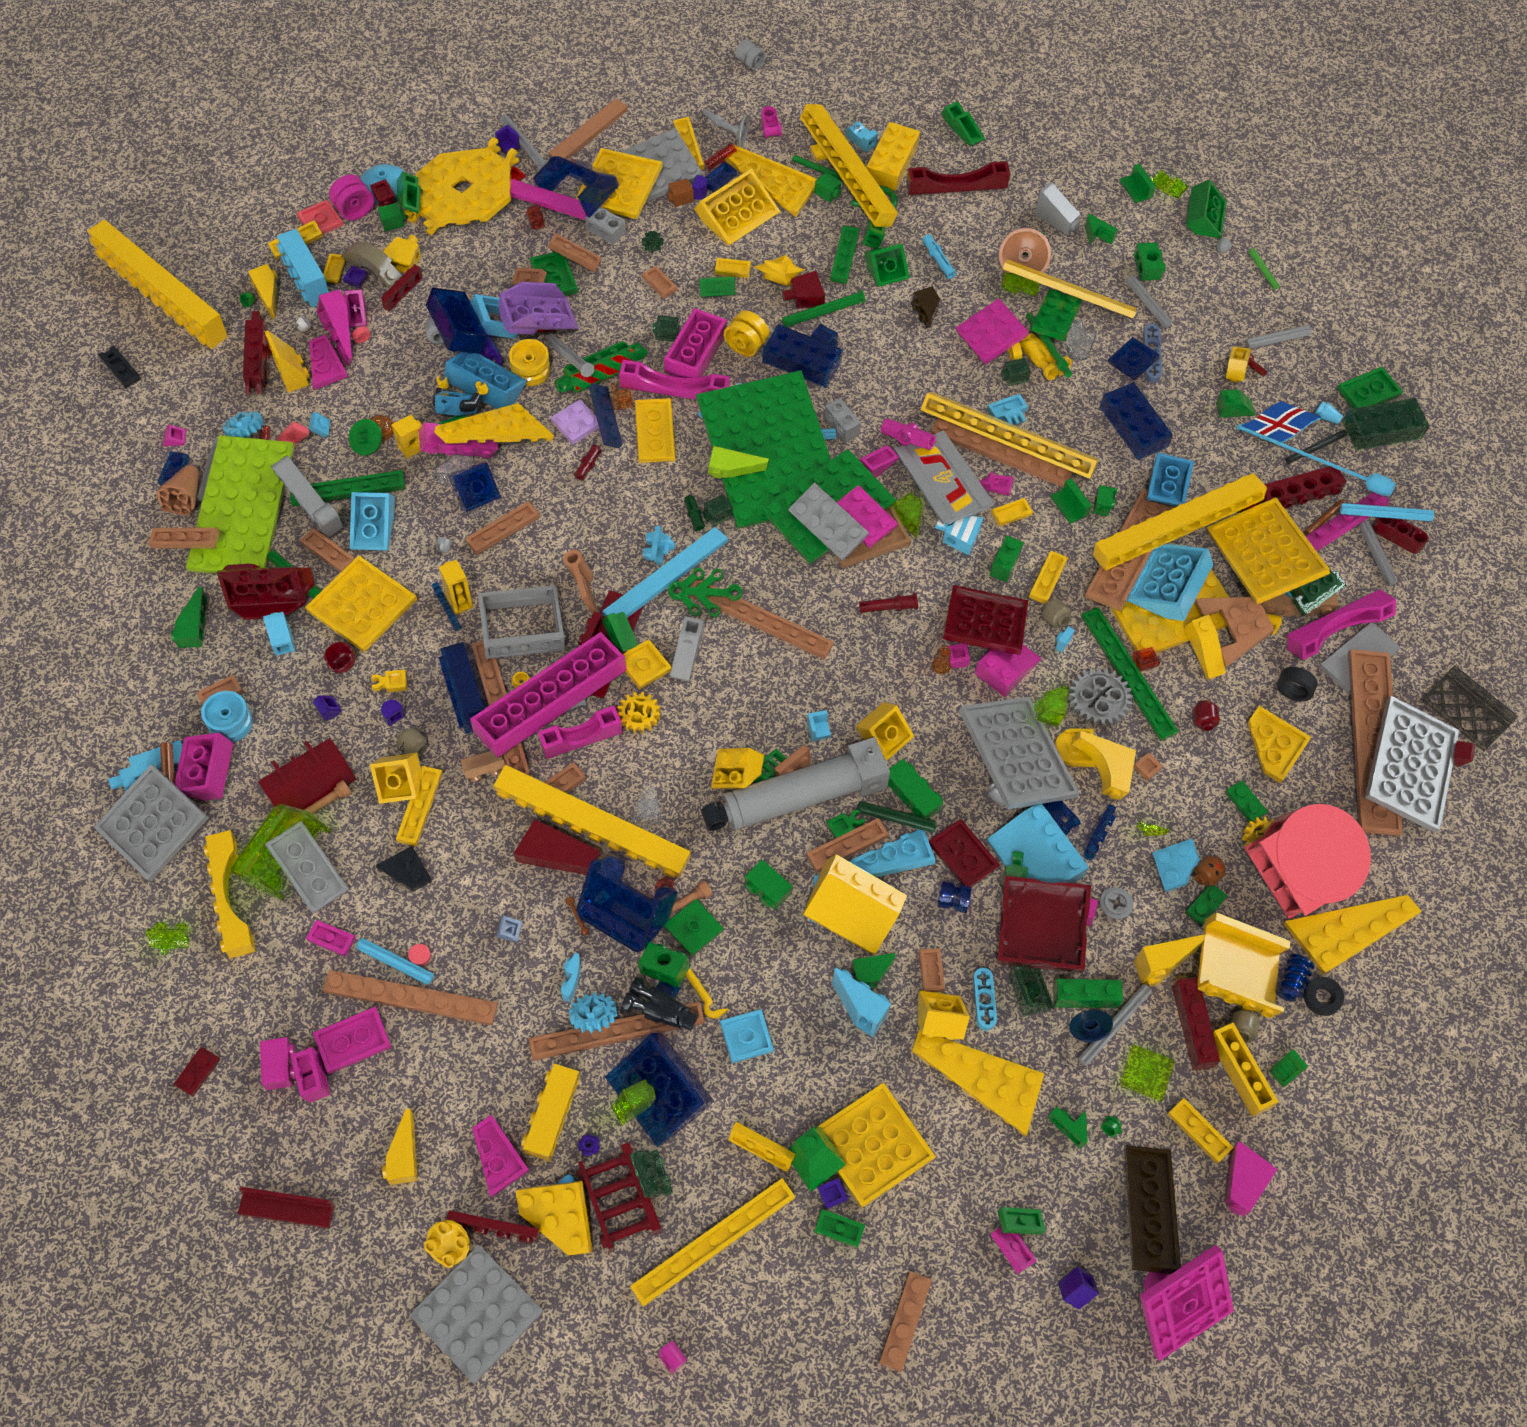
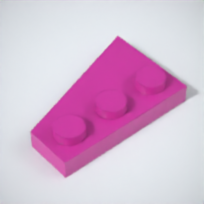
(325, 363)
(498, 1157)

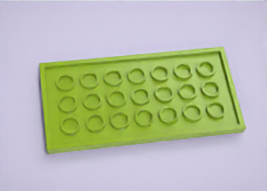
(240, 502)

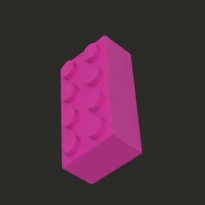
(695, 345)

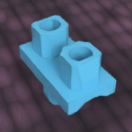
(660, 544)

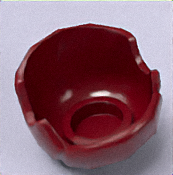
(339, 657)

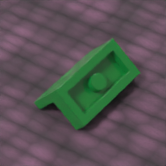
(1138, 184)
(716, 286)
(1072, 502)
(620, 631)

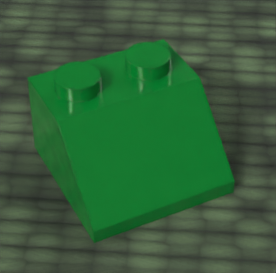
(887, 264)

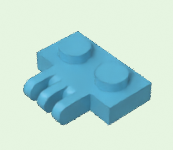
(1009, 409)

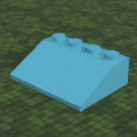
(1172, 580)
(1045, 847)

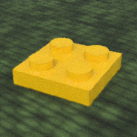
(645, 664)

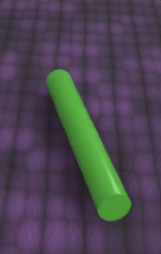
(1259, 262)

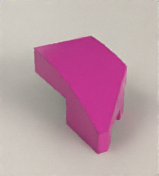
(998, 484)

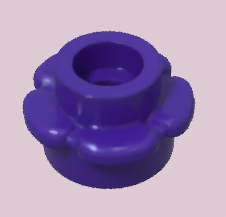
(593, 1149)

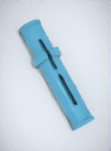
(936, 252)

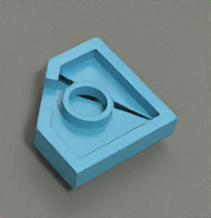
(1176, 864)

